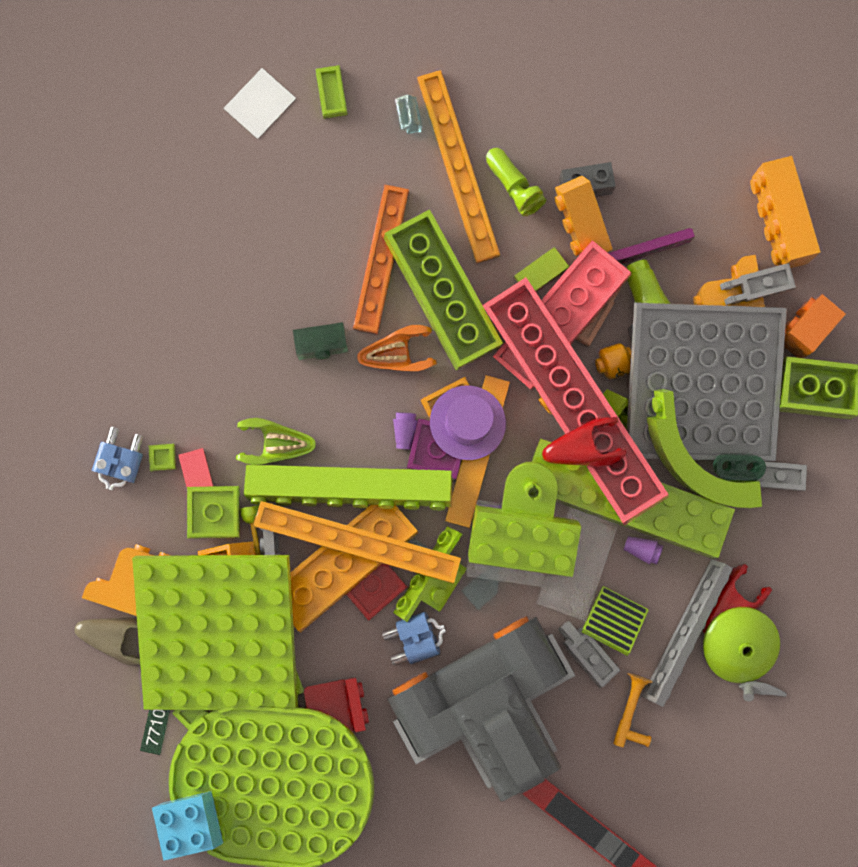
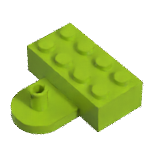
(525, 529)

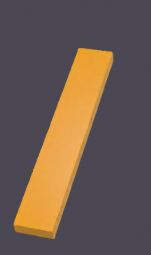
(472, 471)

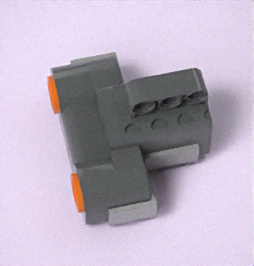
(488, 707)

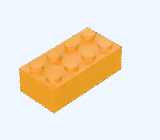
(784, 213)

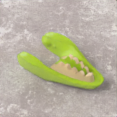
(279, 442)

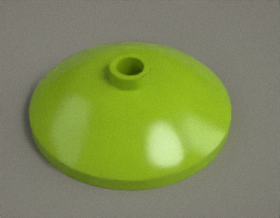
(731, 634)

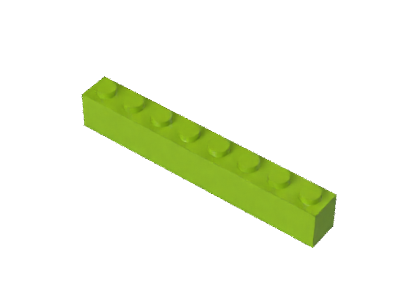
(348, 486)

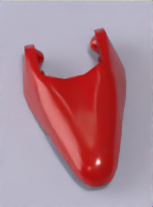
(579, 446)
(730, 598)

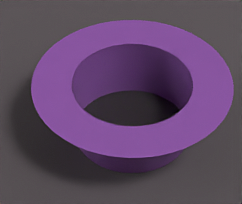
(467, 422)

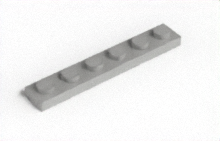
(687, 632)

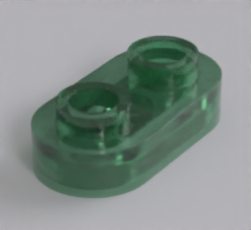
(738, 466)

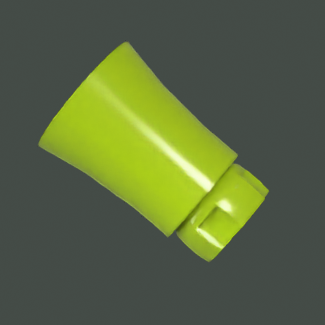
(645, 284)

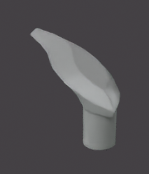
(755, 687)

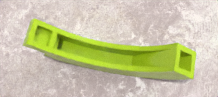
(684, 469)

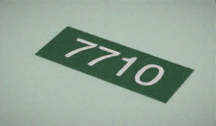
(154, 731)

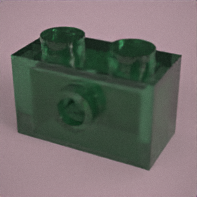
(320, 341)

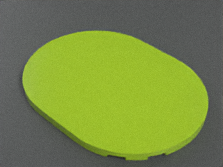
(282, 782)

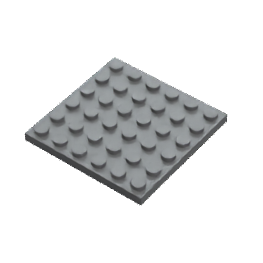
(721, 372)

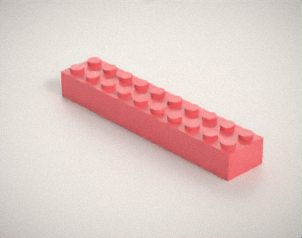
(573, 397)

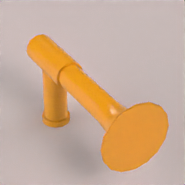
(623, 732)

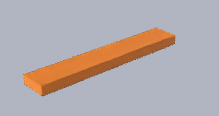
(380, 261)

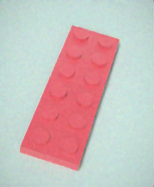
(575, 299)

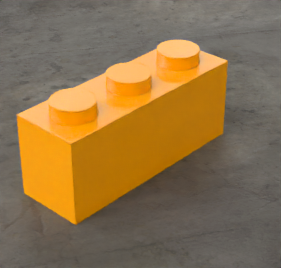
(581, 215)

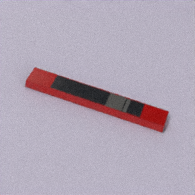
(585, 826)

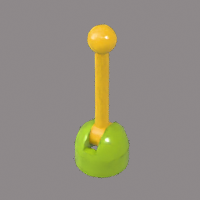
(249, 515)

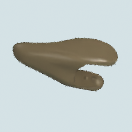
(108, 636)

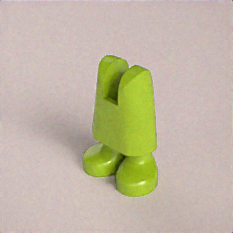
(526, 199)

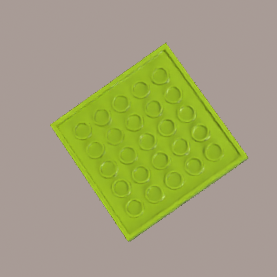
(215, 631)

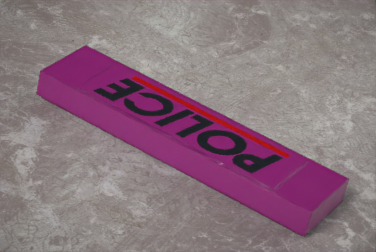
(653, 246)

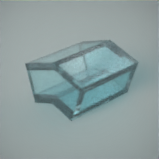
(413, 113)

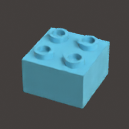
(187, 825)

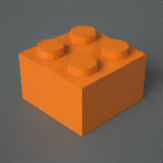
(813, 325)

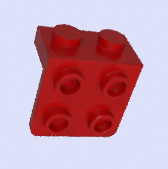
(340, 701)

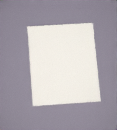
(259, 103)

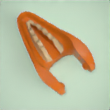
(393, 351)

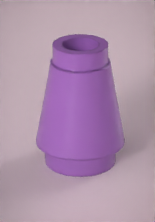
(404, 429)
(644, 549)

